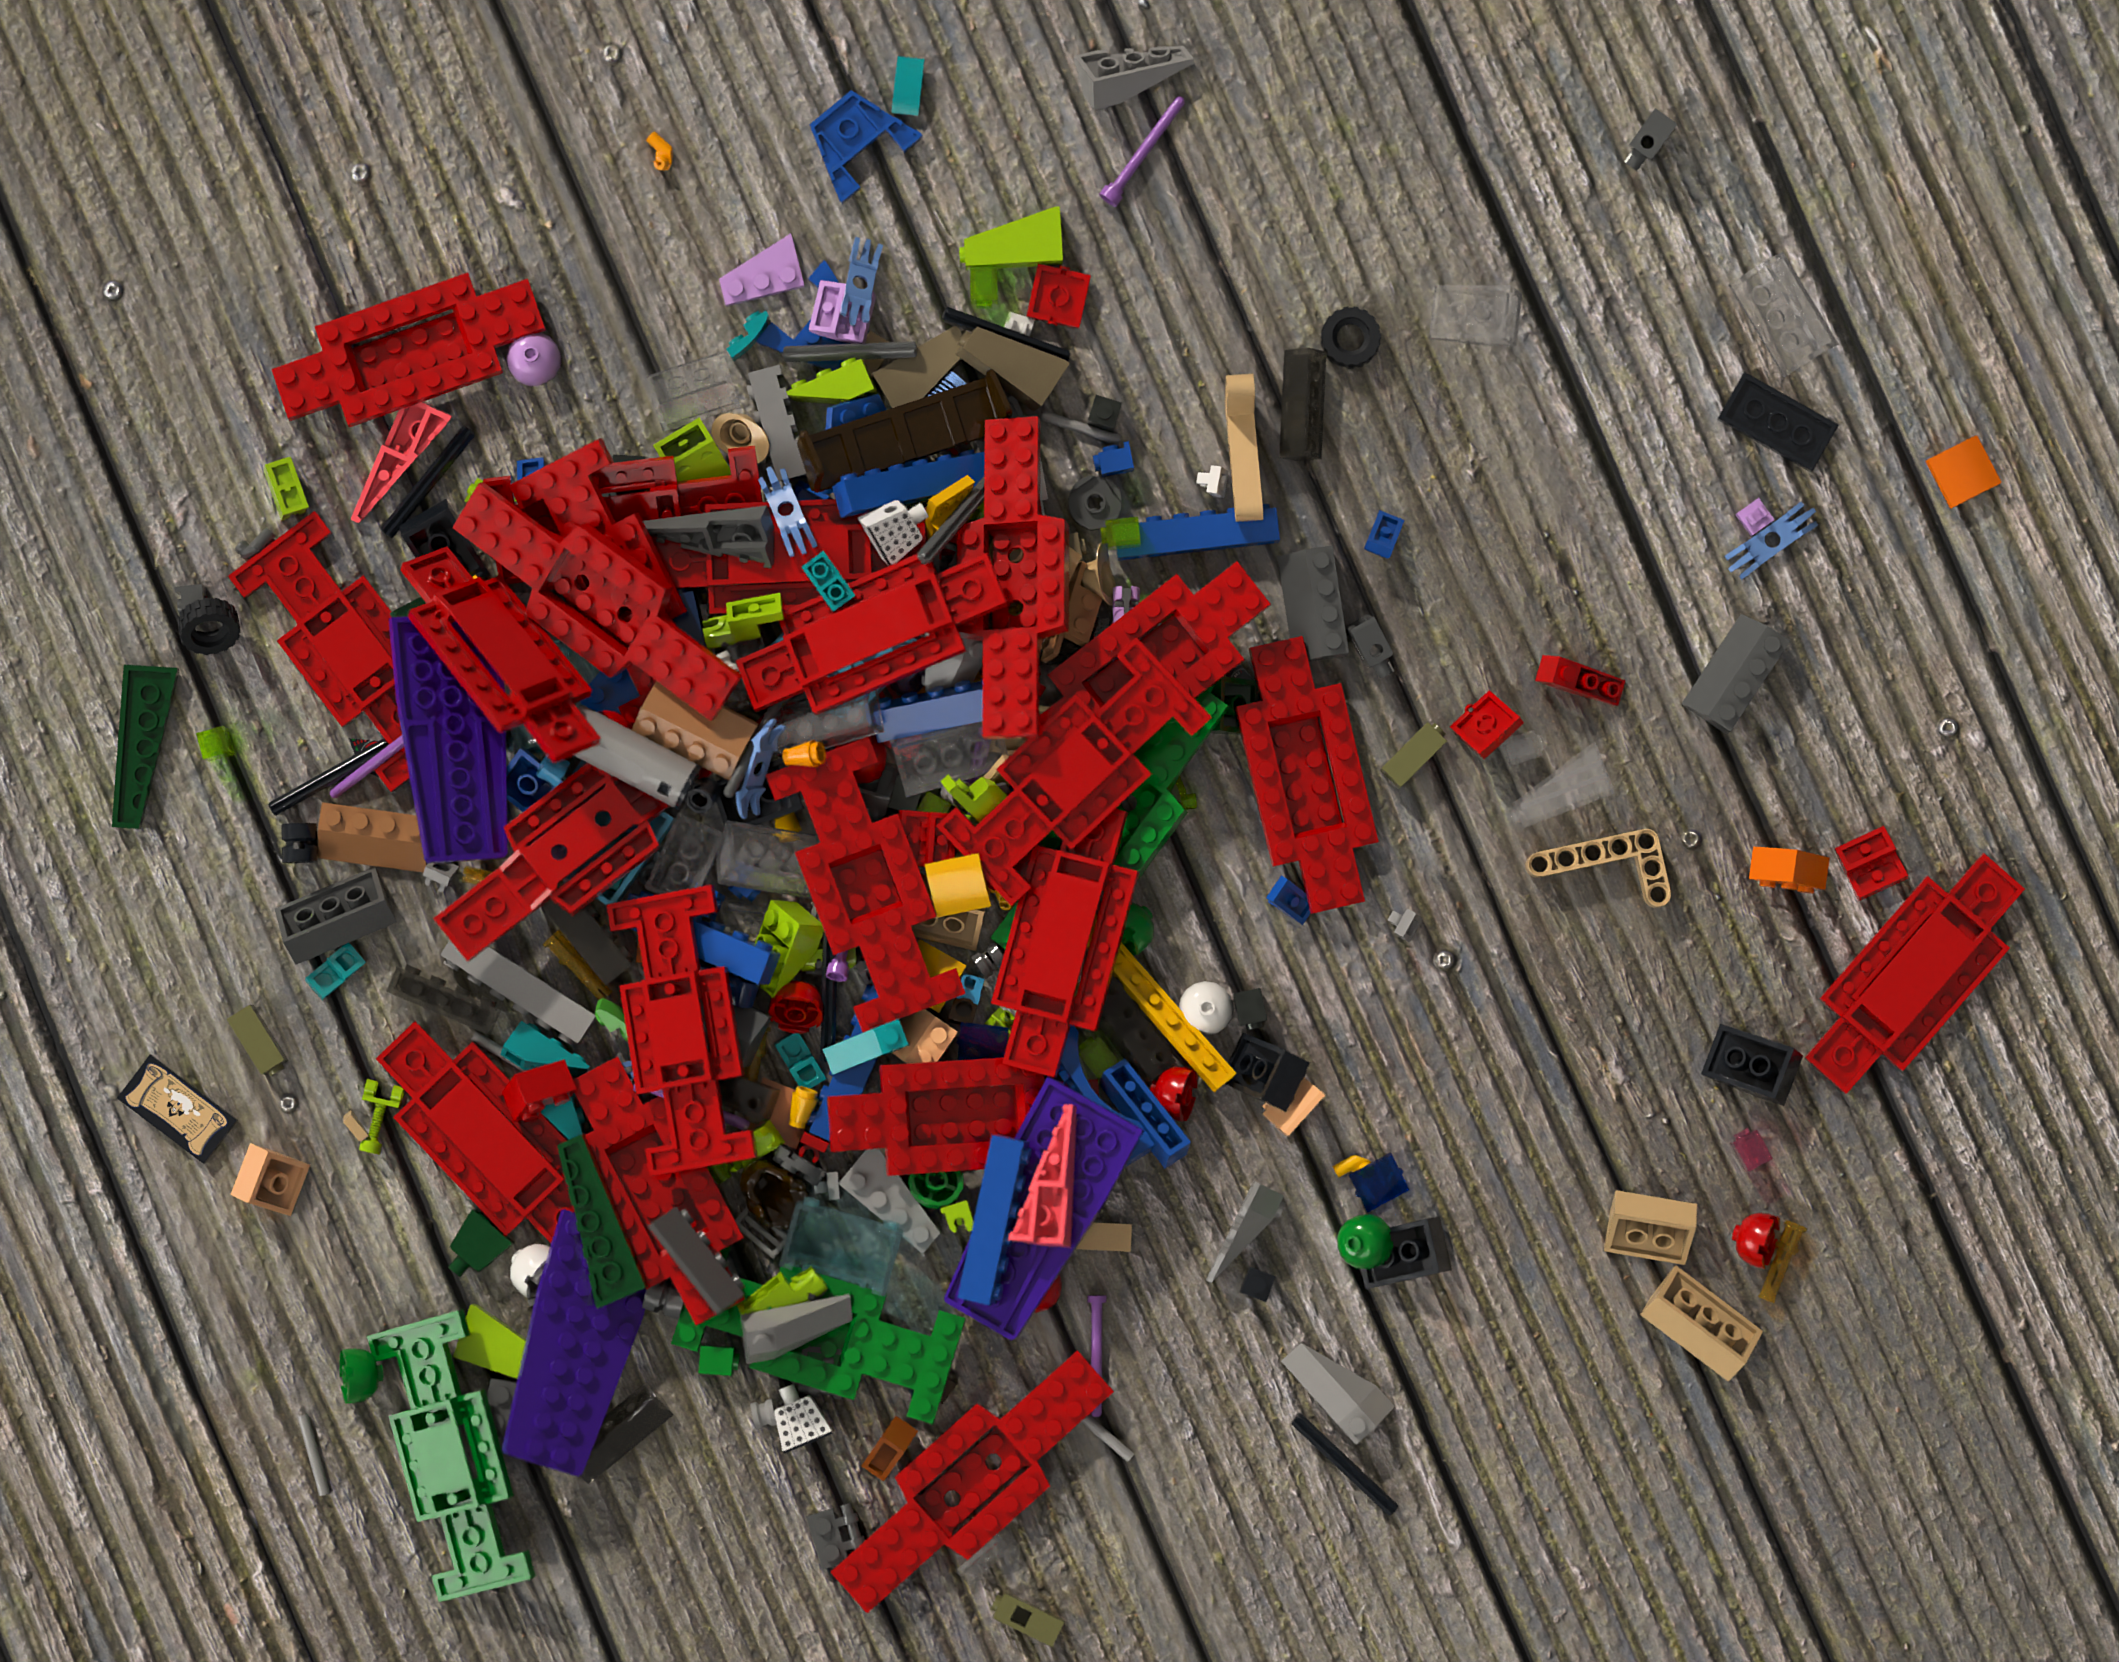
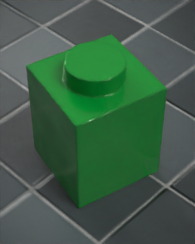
(718, 1360)

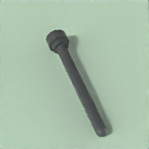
(743, 764)

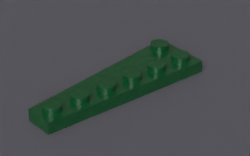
(142, 724)
(605, 1243)

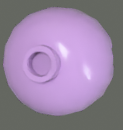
(533, 359)

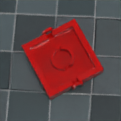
(1058, 296)
(1486, 724)

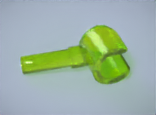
(1187, 800)

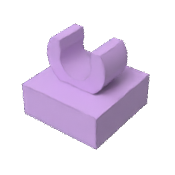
(1754, 517)

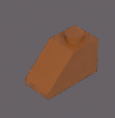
(889, 1448)

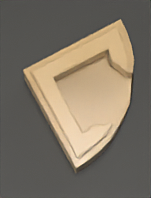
(355, 1126)

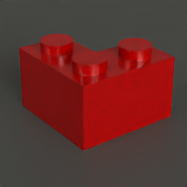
(535, 1088)

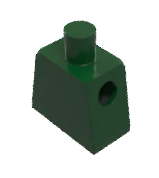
(477, 1244)

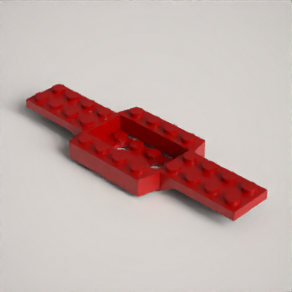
(1037, 581)
(615, 582)
(532, 874)
(928, 1521)

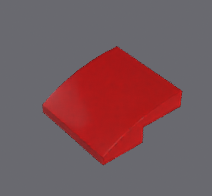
(925, 838)
(1871, 863)

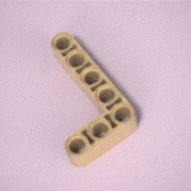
(1243, 447)
(1606, 855)

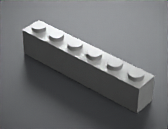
(526, 992)

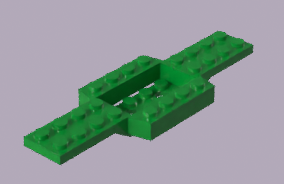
(1157, 808)

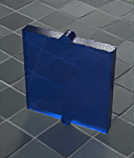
(981, 1041)
(1379, 1182)

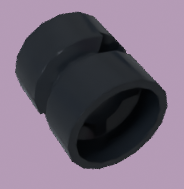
(299, 833)

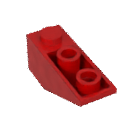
(1579, 679)

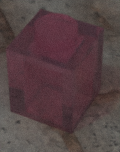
(1750, 1149)

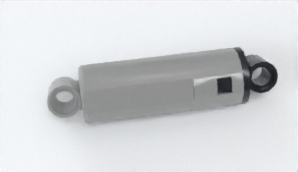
(648, 765)

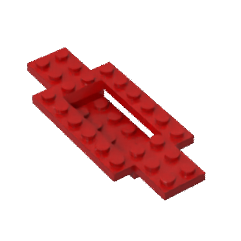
(412, 362)
(838, 537)
(884, 613)
(1189, 643)
(517, 647)
(1295, 778)
(1051, 943)
(1922, 981)
(936, 1127)
(622, 1133)
(473, 1137)

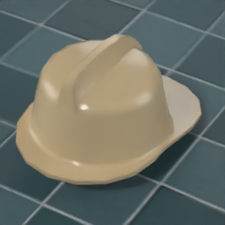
(738, 431)
(1099, 577)

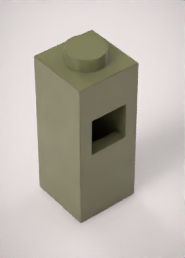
(1414, 754)
(258, 1040)
(1027, 1618)

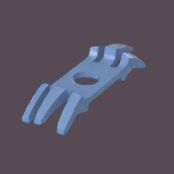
(864, 270)
(789, 523)
(1760, 551)
(764, 744)

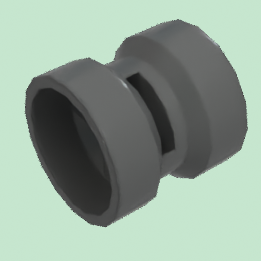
(983, 961)

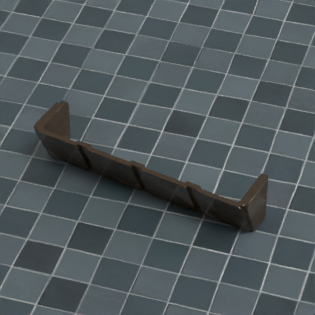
(903, 432)

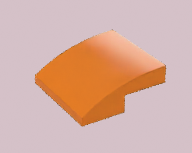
(1963, 471)

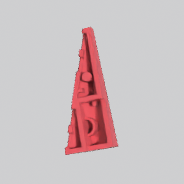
(408, 438)
(1048, 1208)

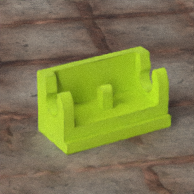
(285, 488)
(766, 1139)
(957, 1212)

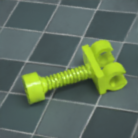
(371, 1143)

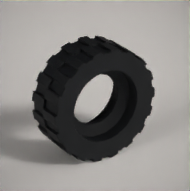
(1356, 317)
(204, 611)

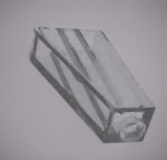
(1568, 788)

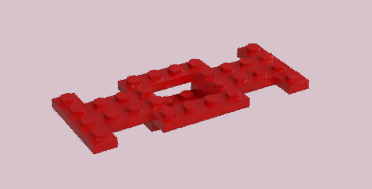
(666, 494)
(576, 500)
(331, 639)
(1069, 762)
(856, 889)
(669, 1033)

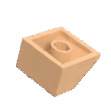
(926, 1037)
(1305, 1100)
(270, 1179)

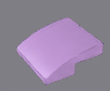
(827, 318)

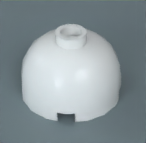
(1207, 1007)
(528, 1268)

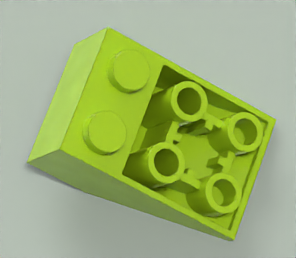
(835, 386)
(693, 452)
(793, 935)

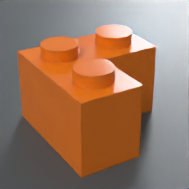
(1790, 868)

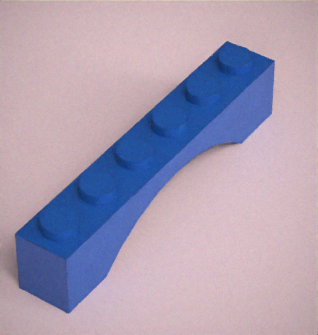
(1074, 1078)

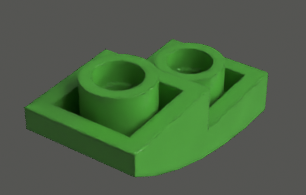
(611, 1016)

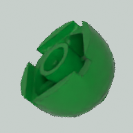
(1138, 929)
(936, 1189)
(1365, 1241)
(359, 1375)

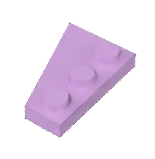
(764, 275)

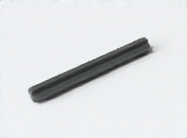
(847, 351)
(952, 524)

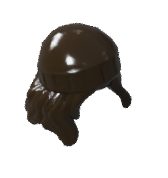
(771, 1193)

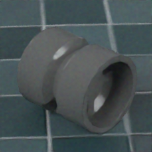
(665, 1298)

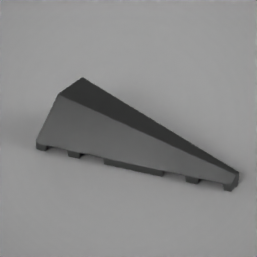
(734, 532)

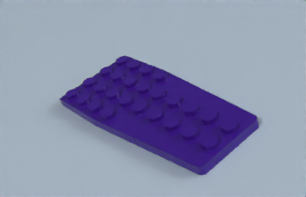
(450, 752)
(1101, 1153)
(568, 1360)

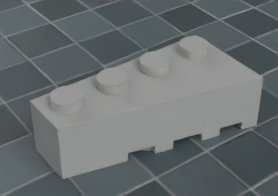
(777, 420)
(889, 1198)

